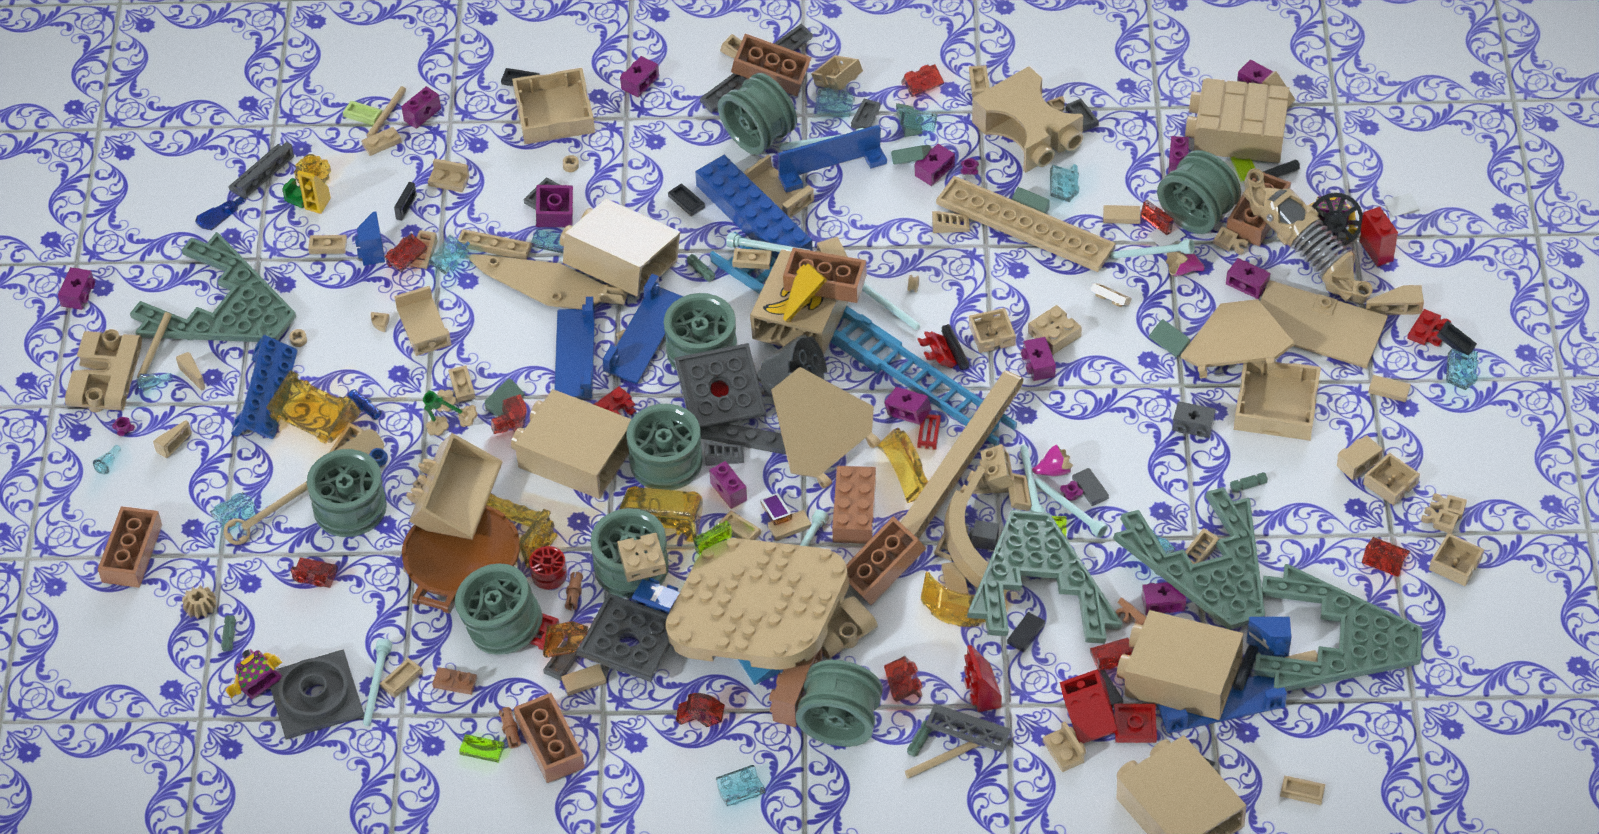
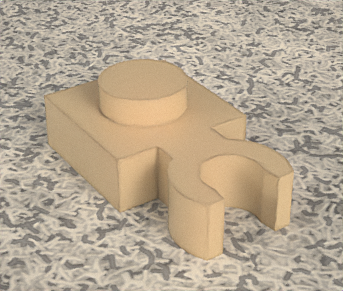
(1228, 239)
(1451, 504)
(1442, 520)

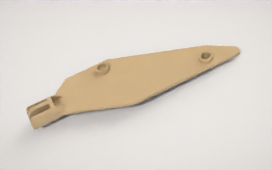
(548, 281)

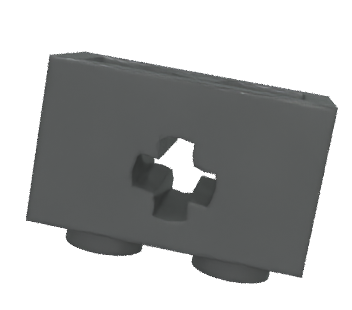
(1193, 419)

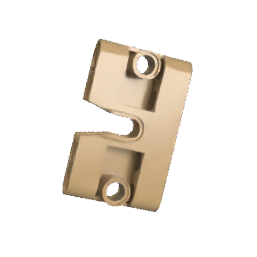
(114, 366)
(847, 619)

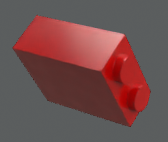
(1378, 236)

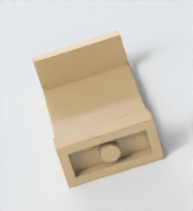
(767, 179)
(422, 321)

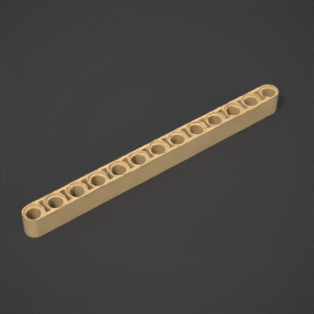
(962, 453)

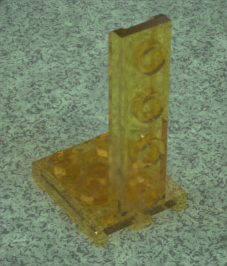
(540, 526)

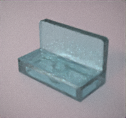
(918, 119)

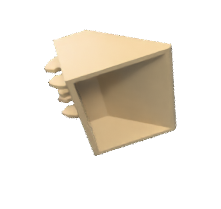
(454, 488)

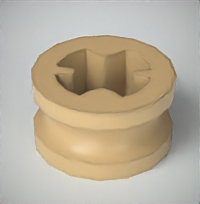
(573, 160)
(913, 283)
(297, 333)

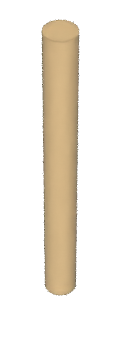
(386, 111)
(155, 343)
(940, 759)

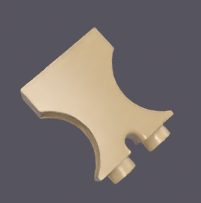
(1021, 114)

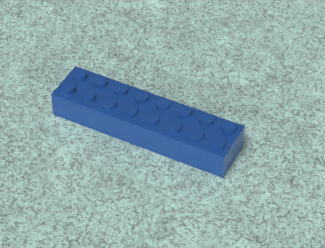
(748, 205)

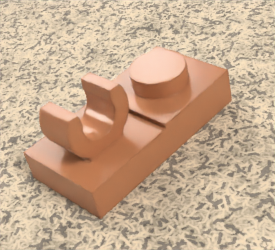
(1130, 610)
(454, 680)

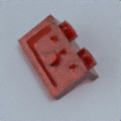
(922, 80)
(405, 252)
(1385, 556)
(314, 572)
(1109, 654)
(903, 678)

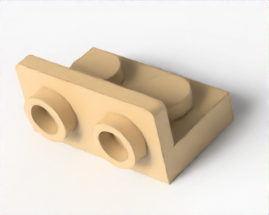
(449, 175)
(1065, 747)

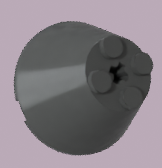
(799, 352)

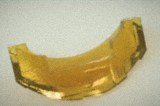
(905, 463)
(947, 604)

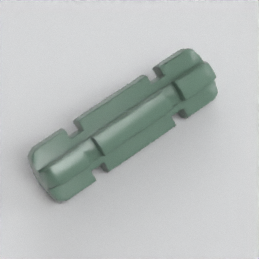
(700, 267)
(1248, 482)
(228, 633)
(918, 740)

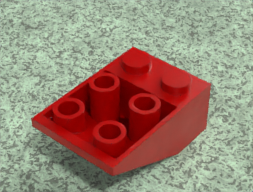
(981, 681)
(1089, 706)

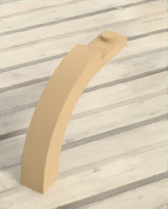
(962, 551)

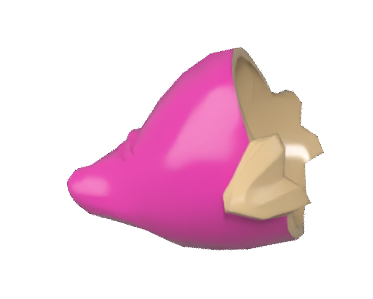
(1181, 263)
(1054, 463)

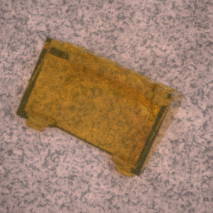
(312, 409)
(672, 508)

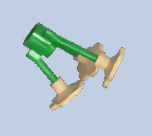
(445, 401)

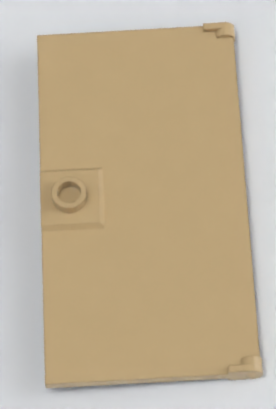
(1324, 323)

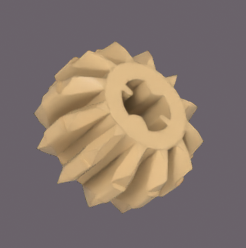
(199, 602)

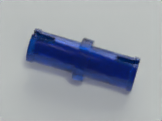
(364, 404)

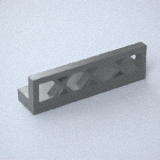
(262, 170)
(969, 723)

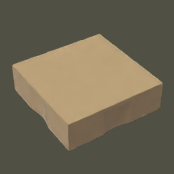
(553, 106)
(1277, 400)

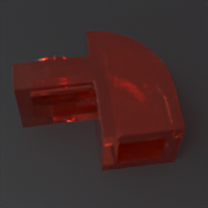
(514, 415)
(701, 708)

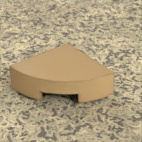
(1057, 103)
(380, 320)

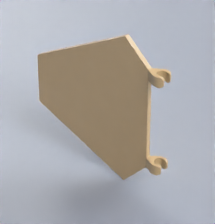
(1238, 335)
(819, 423)

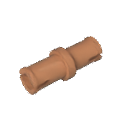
(573, 590)
(509, 727)

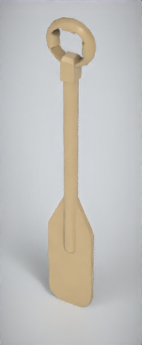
(363, 442)

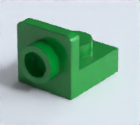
(292, 193)

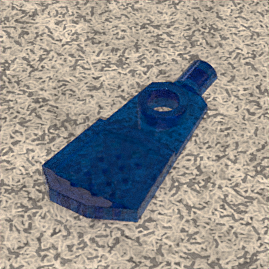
(213, 217)

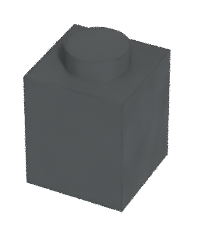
(984, 535)

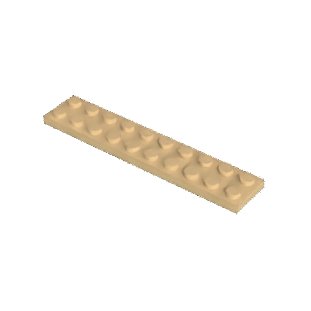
(1026, 223)

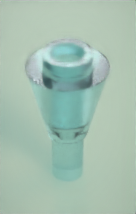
(148, 381)
(103, 463)

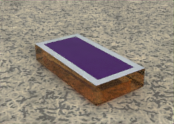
(776, 509)

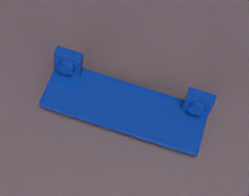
(830, 152)
(642, 335)
(575, 351)
(272, 364)
(1255, 698)

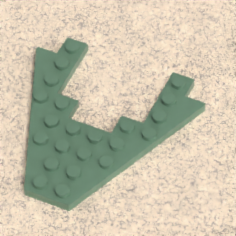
(244, 313)
(1037, 548)
(1221, 586)
(1368, 637)

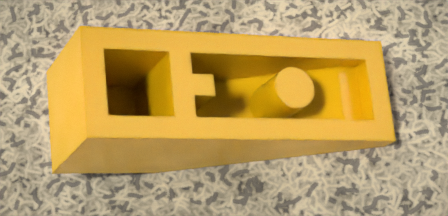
(314, 192)
(803, 289)

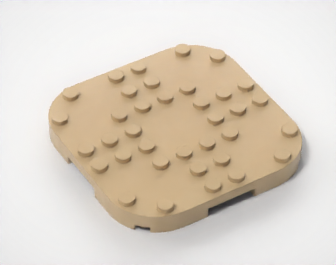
(757, 603)

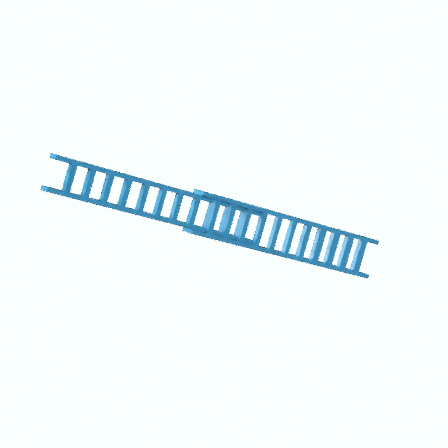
(869, 358)

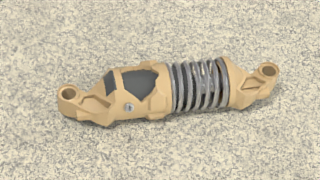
(1303, 231)

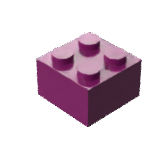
(554, 205)

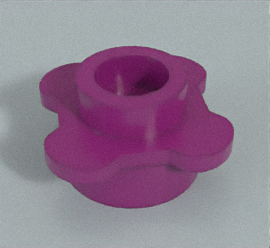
(969, 166)
(123, 426)
(1071, 495)

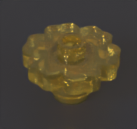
(313, 165)

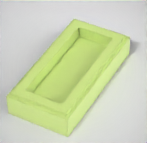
(362, 112)

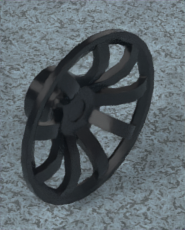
(1336, 219)

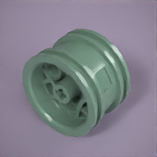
(757, 113)
(1199, 191)
(698, 325)
(664, 447)
(346, 493)
(606, 559)
(498, 609)
(839, 703)

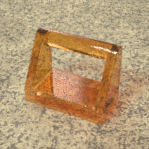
(556, 633)

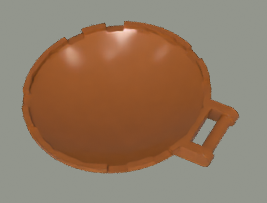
(443, 561)

